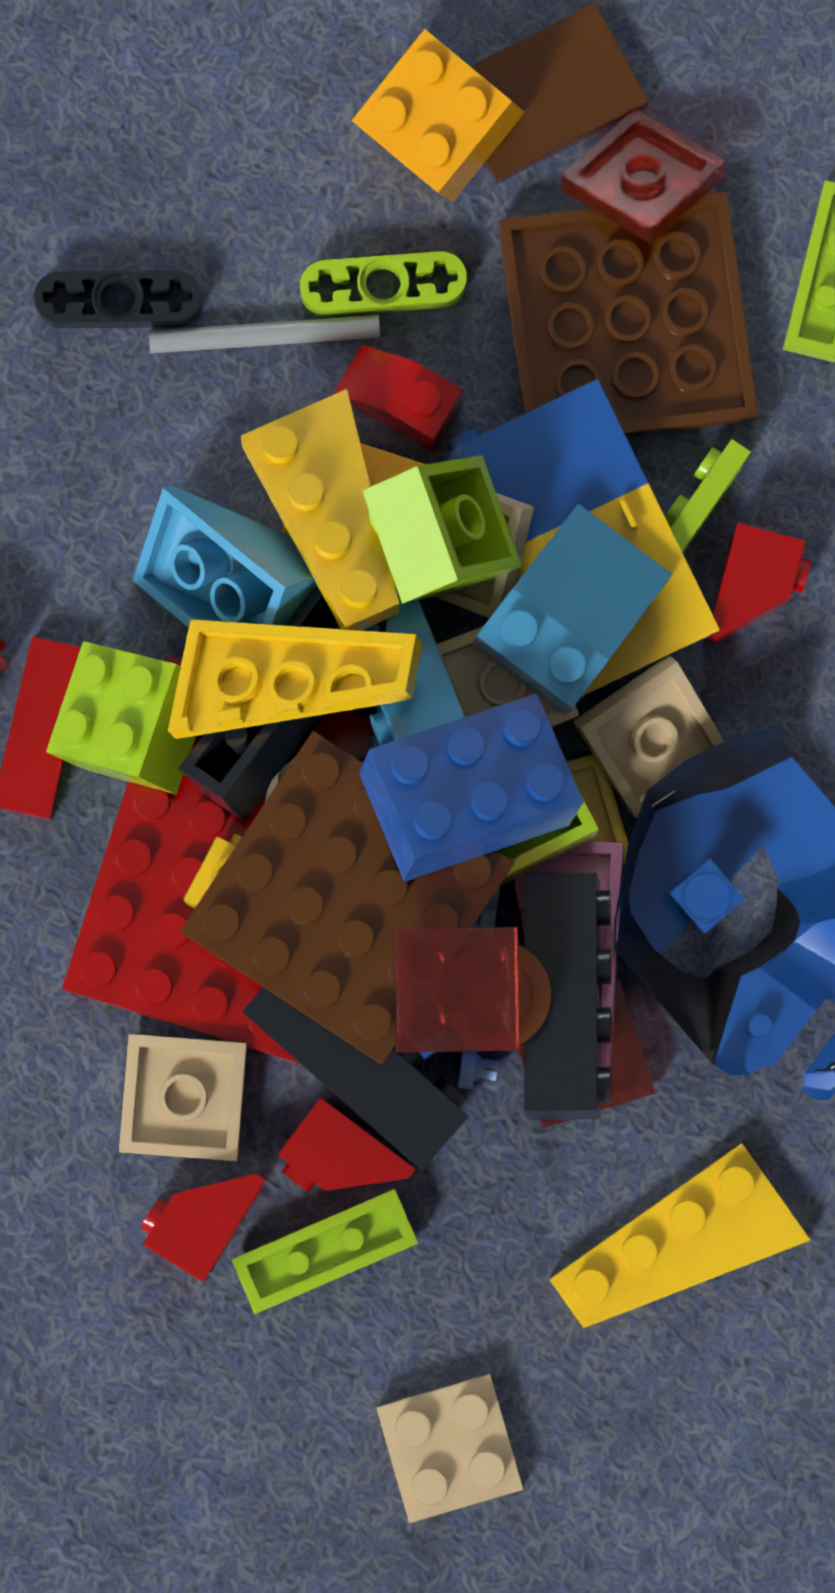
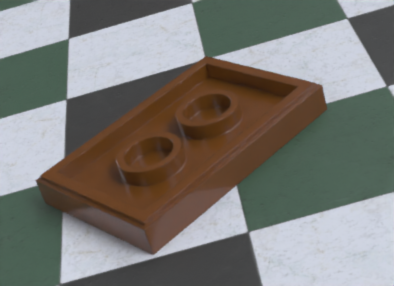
(567, 83)

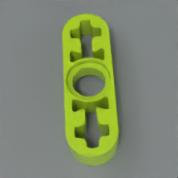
(427, 295)

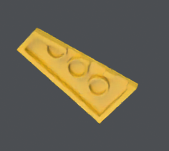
(316, 483)
(279, 673)
(688, 1237)

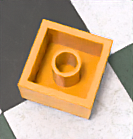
(438, 116)

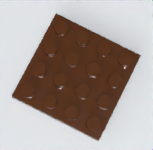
(640, 317)
(317, 899)

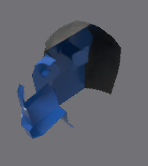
(683, 861)

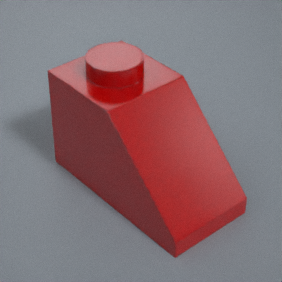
(401, 395)
(756, 578)
(338, 1153)
(200, 1223)

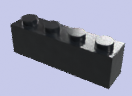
(242, 762)
(565, 1054)
(389, 1096)

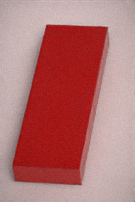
(28, 772)

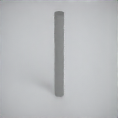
(264, 334)

